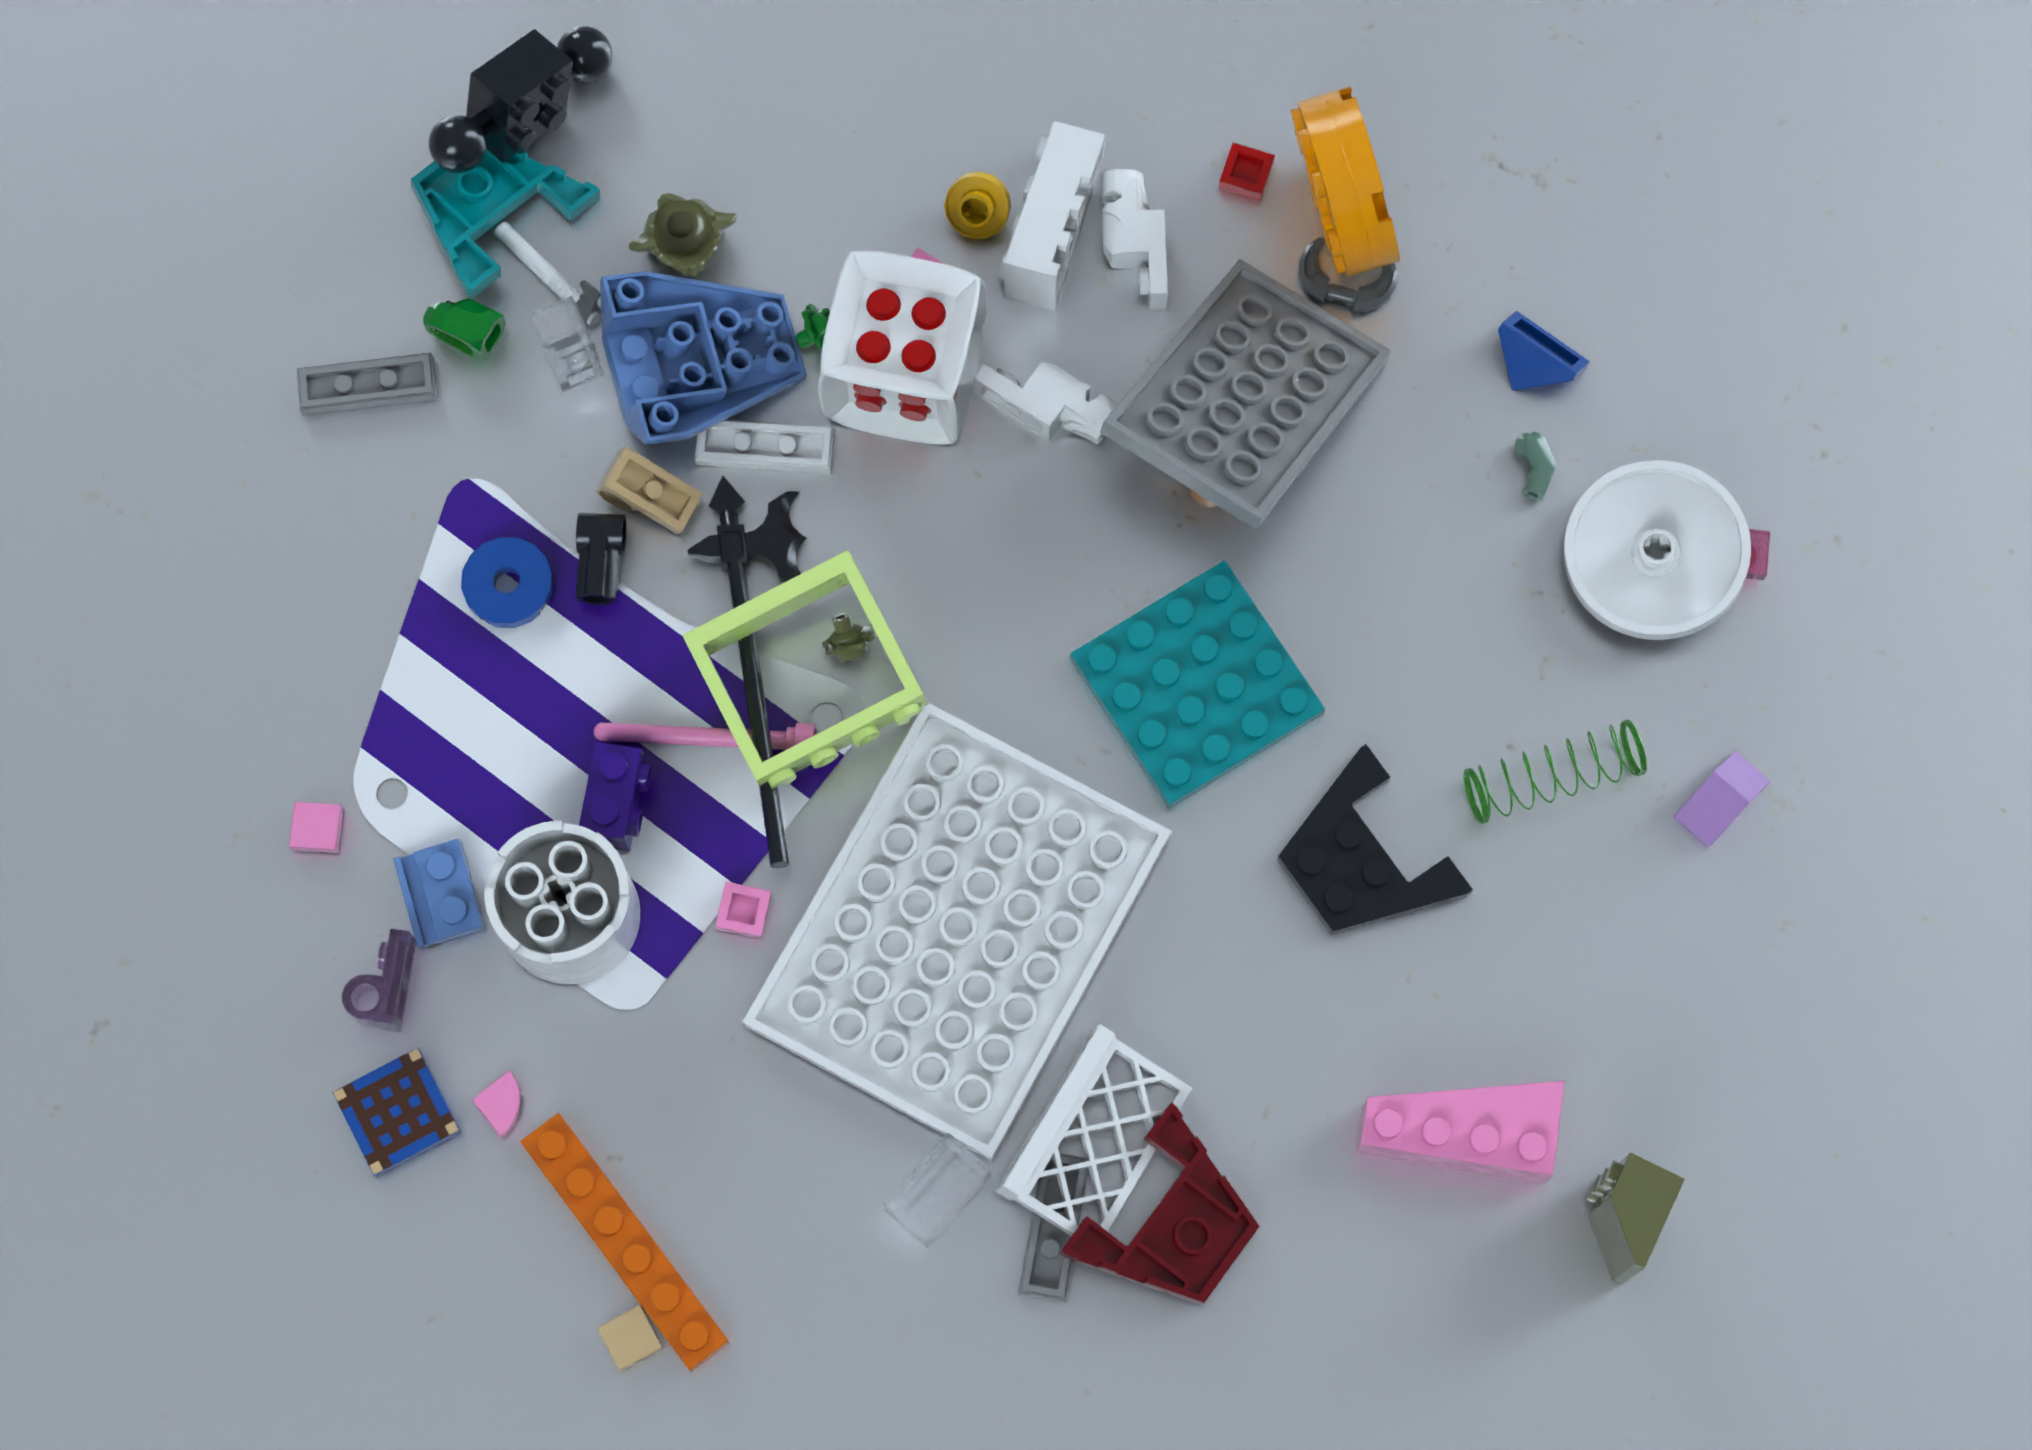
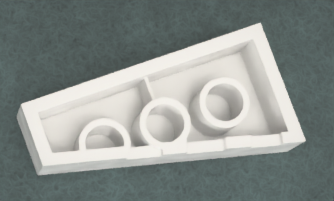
(1052, 215)

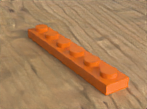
(625, 1242)

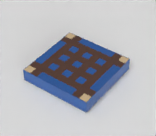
(396, 1112)

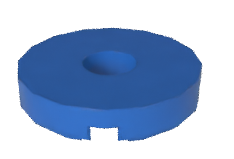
(502, 557)

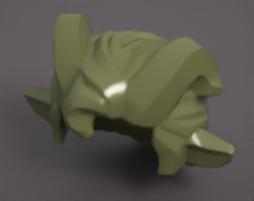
(683, 233)

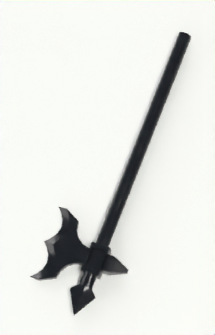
(777, 544)

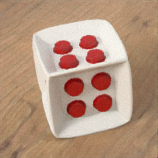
(902, 347)

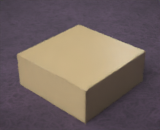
(630, 1338)

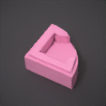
(500, 1103)

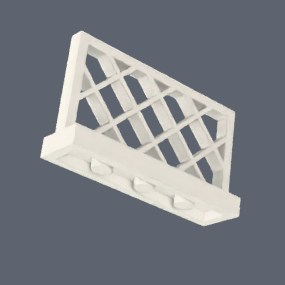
(1060, 1113)

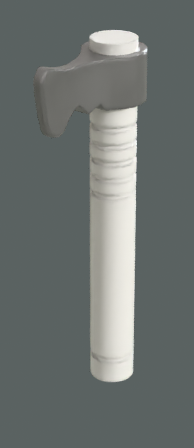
(550, 276)

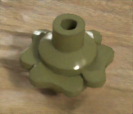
(849, 639)

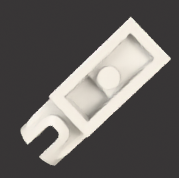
(1134, 233)
(1046, 401)

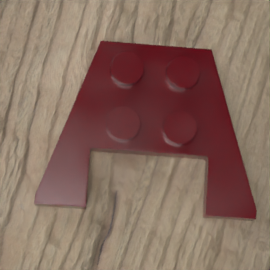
(1187, 1236)

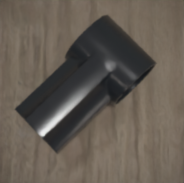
(599, 546)

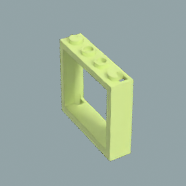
(773, 606)

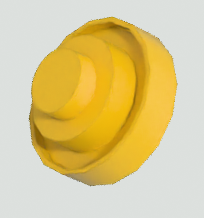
(977, 205)

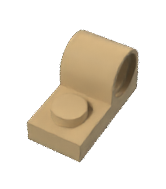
(643, 486)

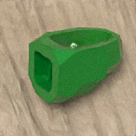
(465, 326)

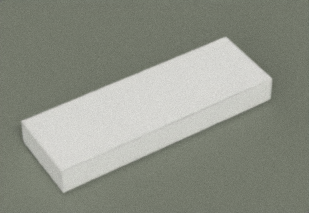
(767, 446)

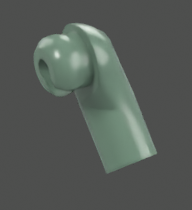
(1542, 463)

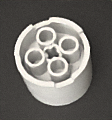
(571, 940)

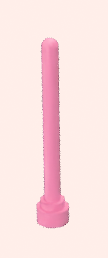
(696, 735)

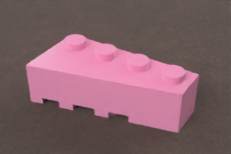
(1477, 1130)

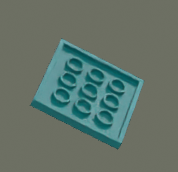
(1197, 684)

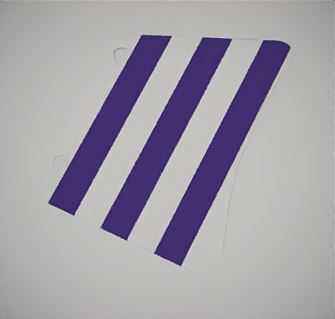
(502, 736)

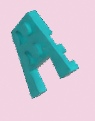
(473, 202)

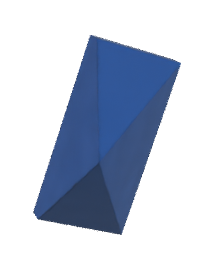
(1535, 355)

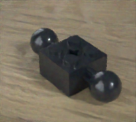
(519, 97)

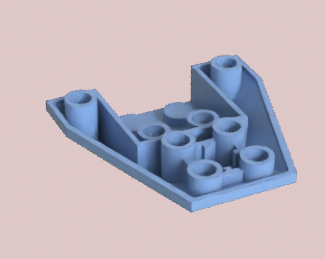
(693, 351)

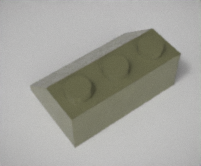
(1630, 1212)

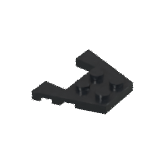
(1347, 870)

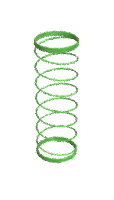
(1486, 810)

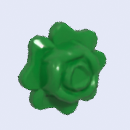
(814, 327)

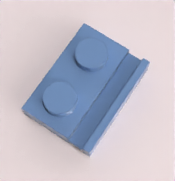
(439, 893)

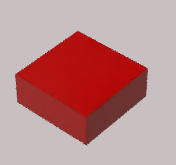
(1246, 171)

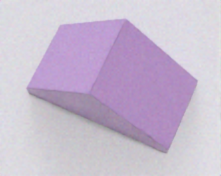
(1721, 799)

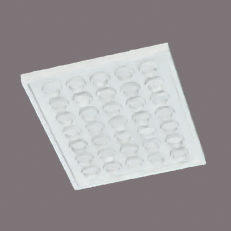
(957, 930)

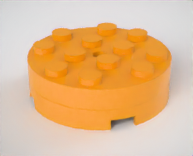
(1345, 182)

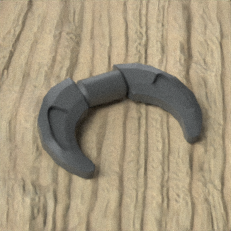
(1317, 283)

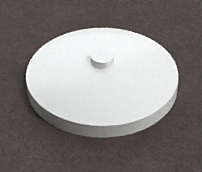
(1657, 549)

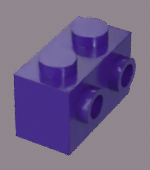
(614, 793)

